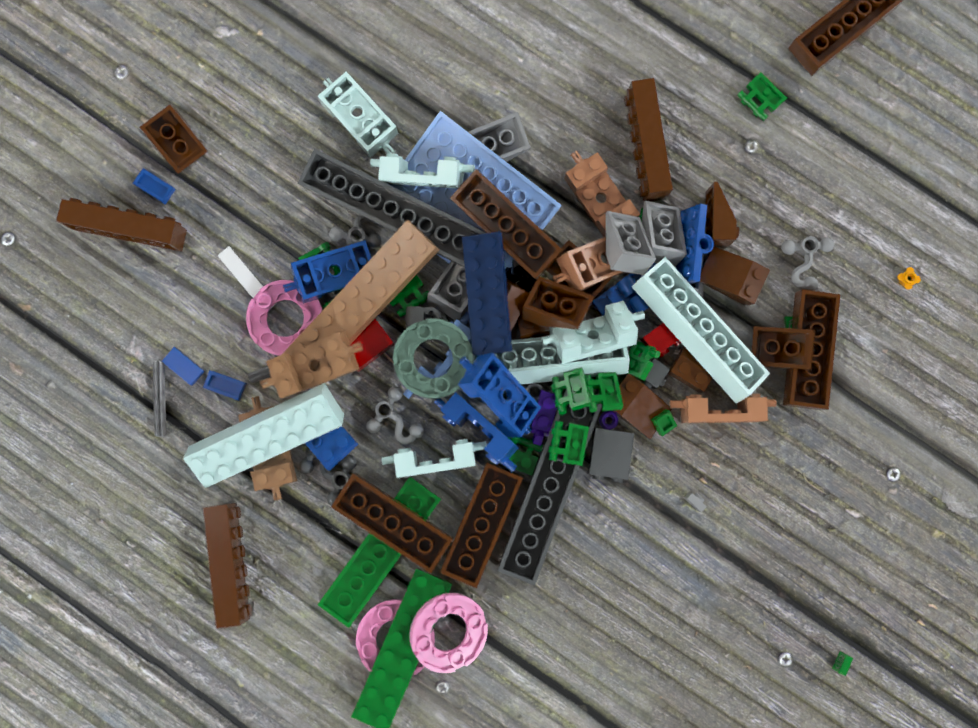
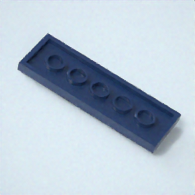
(487, 293)

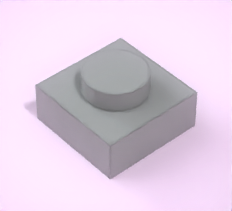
(695, 501)

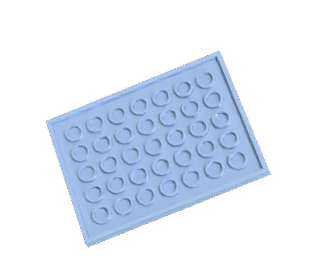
(449, 139)

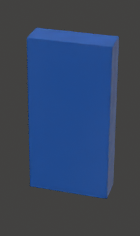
(154, 186)
(183, 366)
(224, 385)

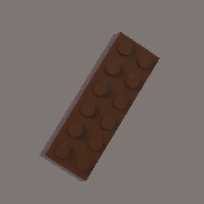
(838, 31)
(648, 140)
(496, 213)
(121, 225)
(812, 387)
(392, 522)
(481, 525)
(227, 565)

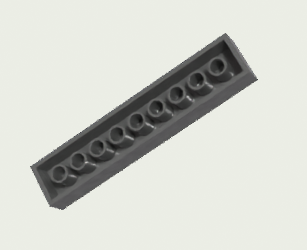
(384, 203)
(543, 503)

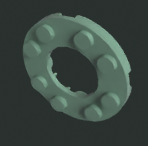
(405, 351)

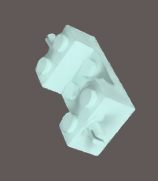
(370, 129)
(395, 171)
(613, 331)
(407, 464)

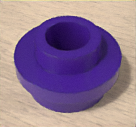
(613, 416)

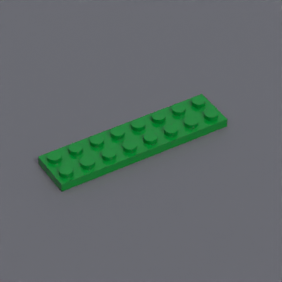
(372, 561)
(396, 658)

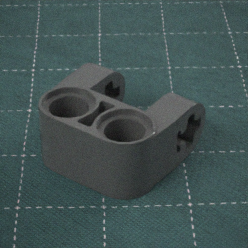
(415, 314)

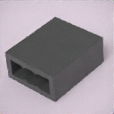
(610, 454)

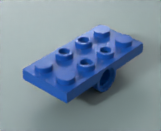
(696, 242)
(623, 292)
(332, 446)

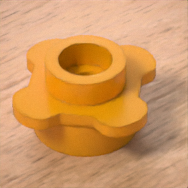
(903, 278)

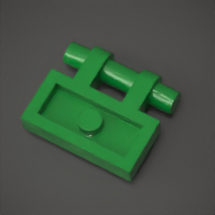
(765, 92)
(411, 288)
(641, 366)
(577, 391)
(609, 392)
(575, 443)
(525, 461)

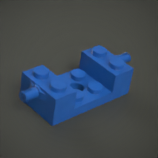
(313, 275)
(488, 380)
(459, 411)

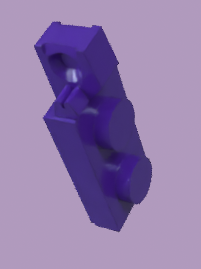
(544, 418)

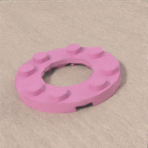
(258, 311)
(368, 629)
(469, 648)

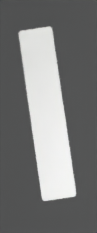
(240, 271)

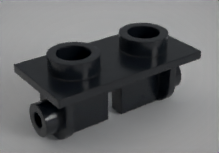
(518, 273)

